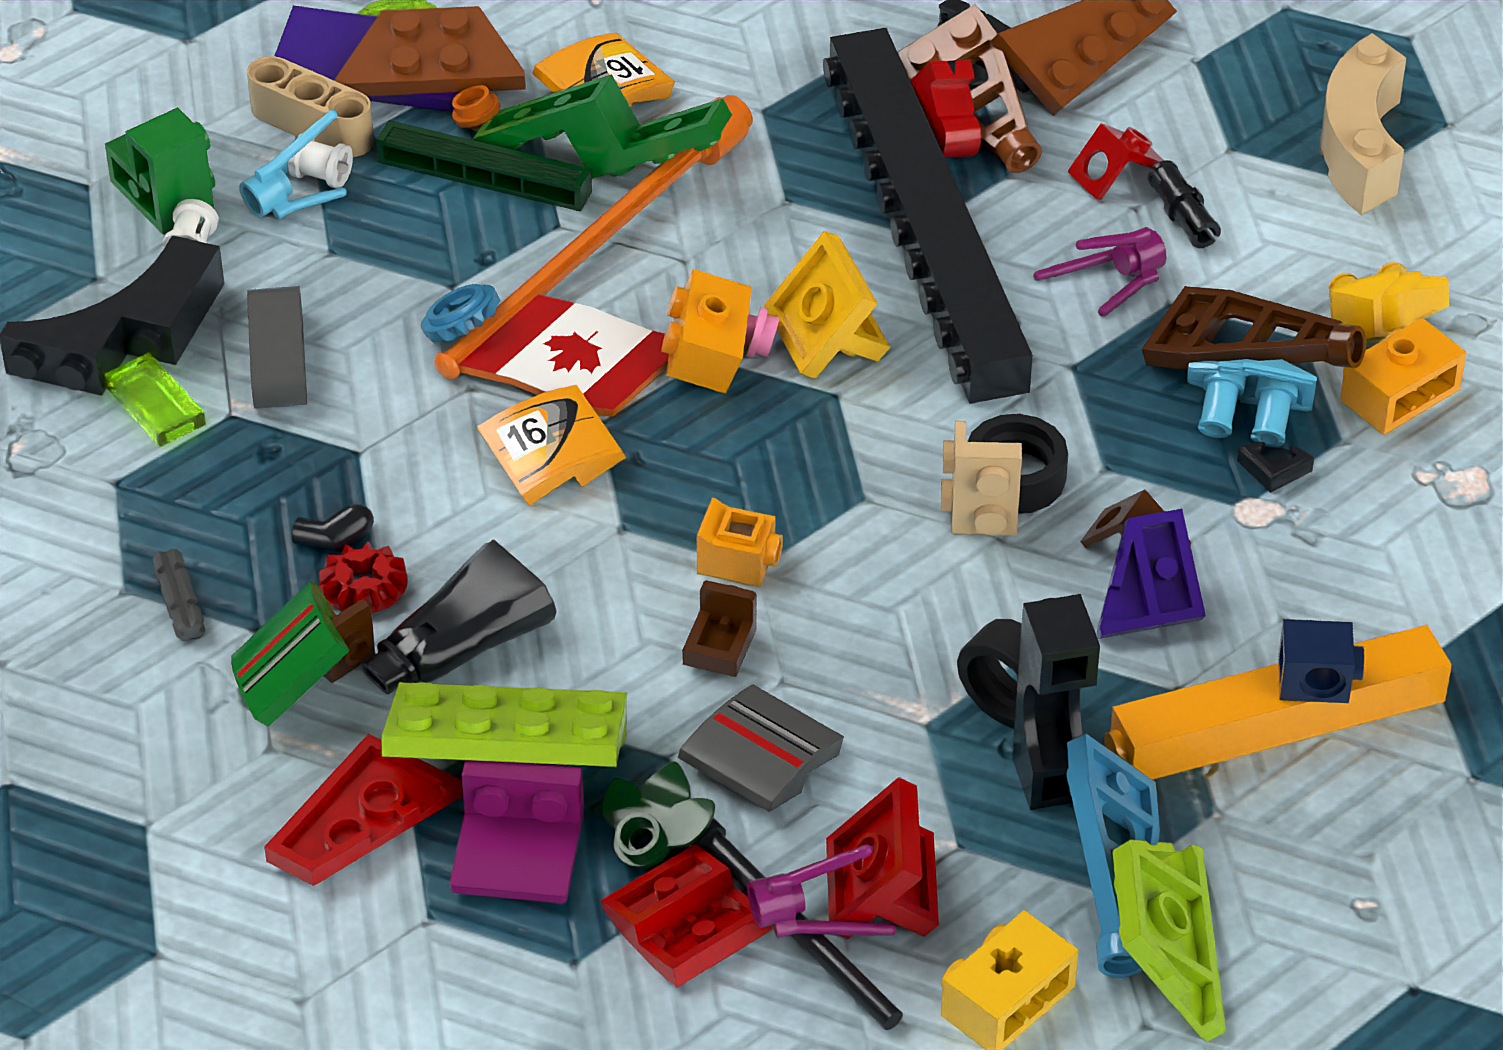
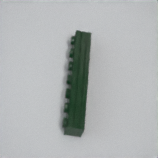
(484, 165)

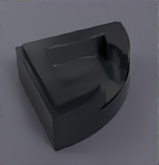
(1274, 465)

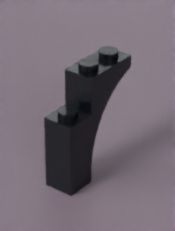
(148, 316)

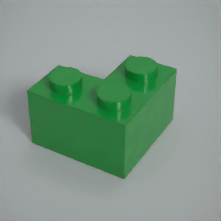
(162, 166)

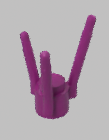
(1134, 255)
(779, 897)

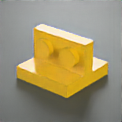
(826, 309)

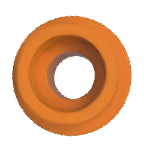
(474, 107)

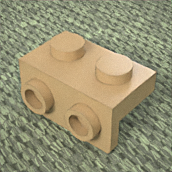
(982, 486)

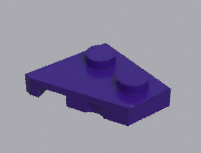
(1152, 577)

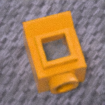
(737, 544)

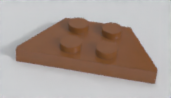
(431, 54)

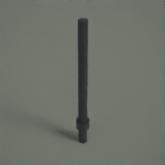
(816, 945)

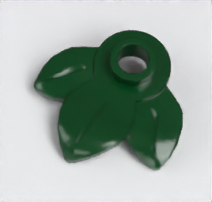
(658, 810)

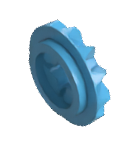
(460, 312)

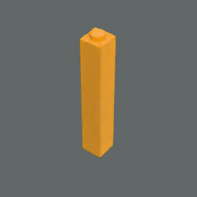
(1245, 714)

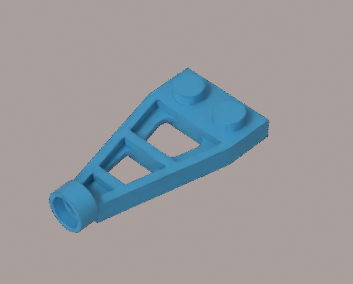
(1109, 786)

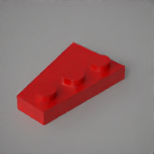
(358, 811)

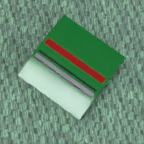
(288, 655)

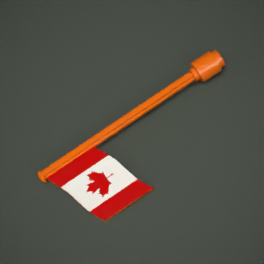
(560, 343)

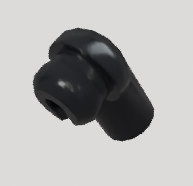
(342, 528)

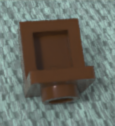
(721, 629)

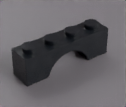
(1054, 662)

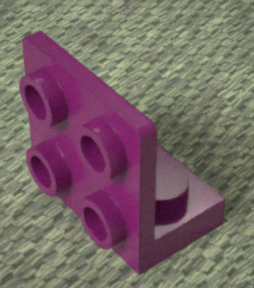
(518, 830)

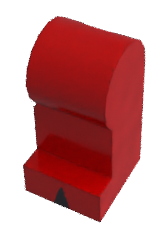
(949, 106)

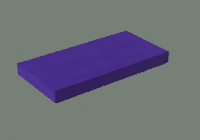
(326, 40)

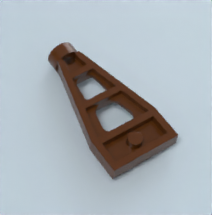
(1200, 313)

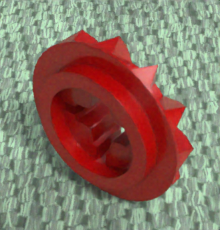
(380, 592)

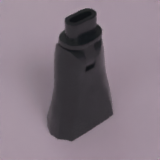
(475, 610)

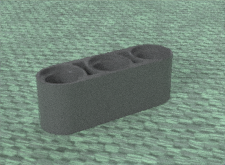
(276, 347)

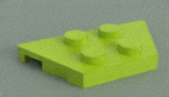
(1171, 927)

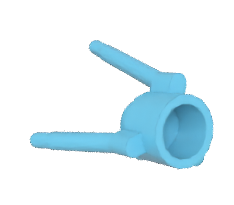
(270, 185)

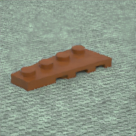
(1078, 44)

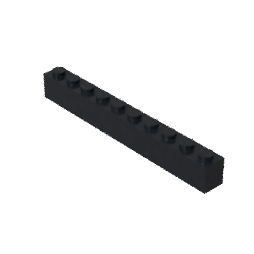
(928, 217)

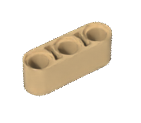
(298, 97)

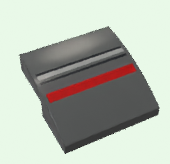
(760, 747)

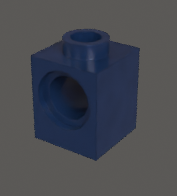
(1318, 661)

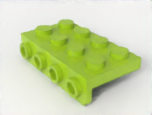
(506, 724)

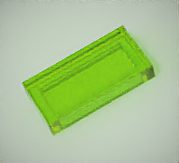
(154, 399)

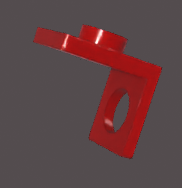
(1119, 149)

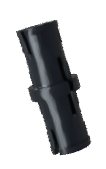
(1184, 204)

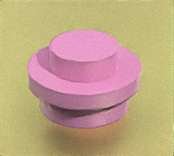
(760, 333)

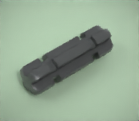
(179, 594)

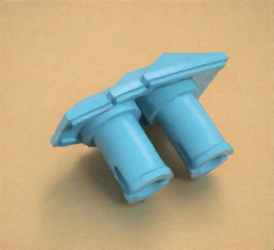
(1268, 383)

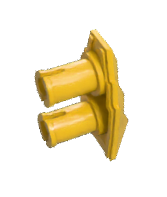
(1386, 299)

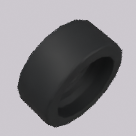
(1039, 440)
(984, 676)

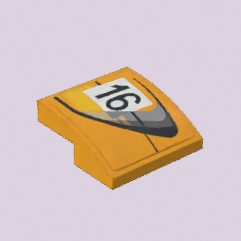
(601, 57)
(550, 442)

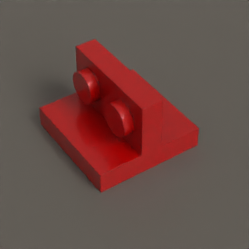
(899, 874)

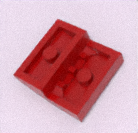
(684, 915)

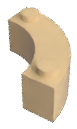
(1355, 145)

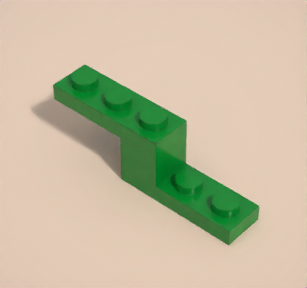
(605, 127)

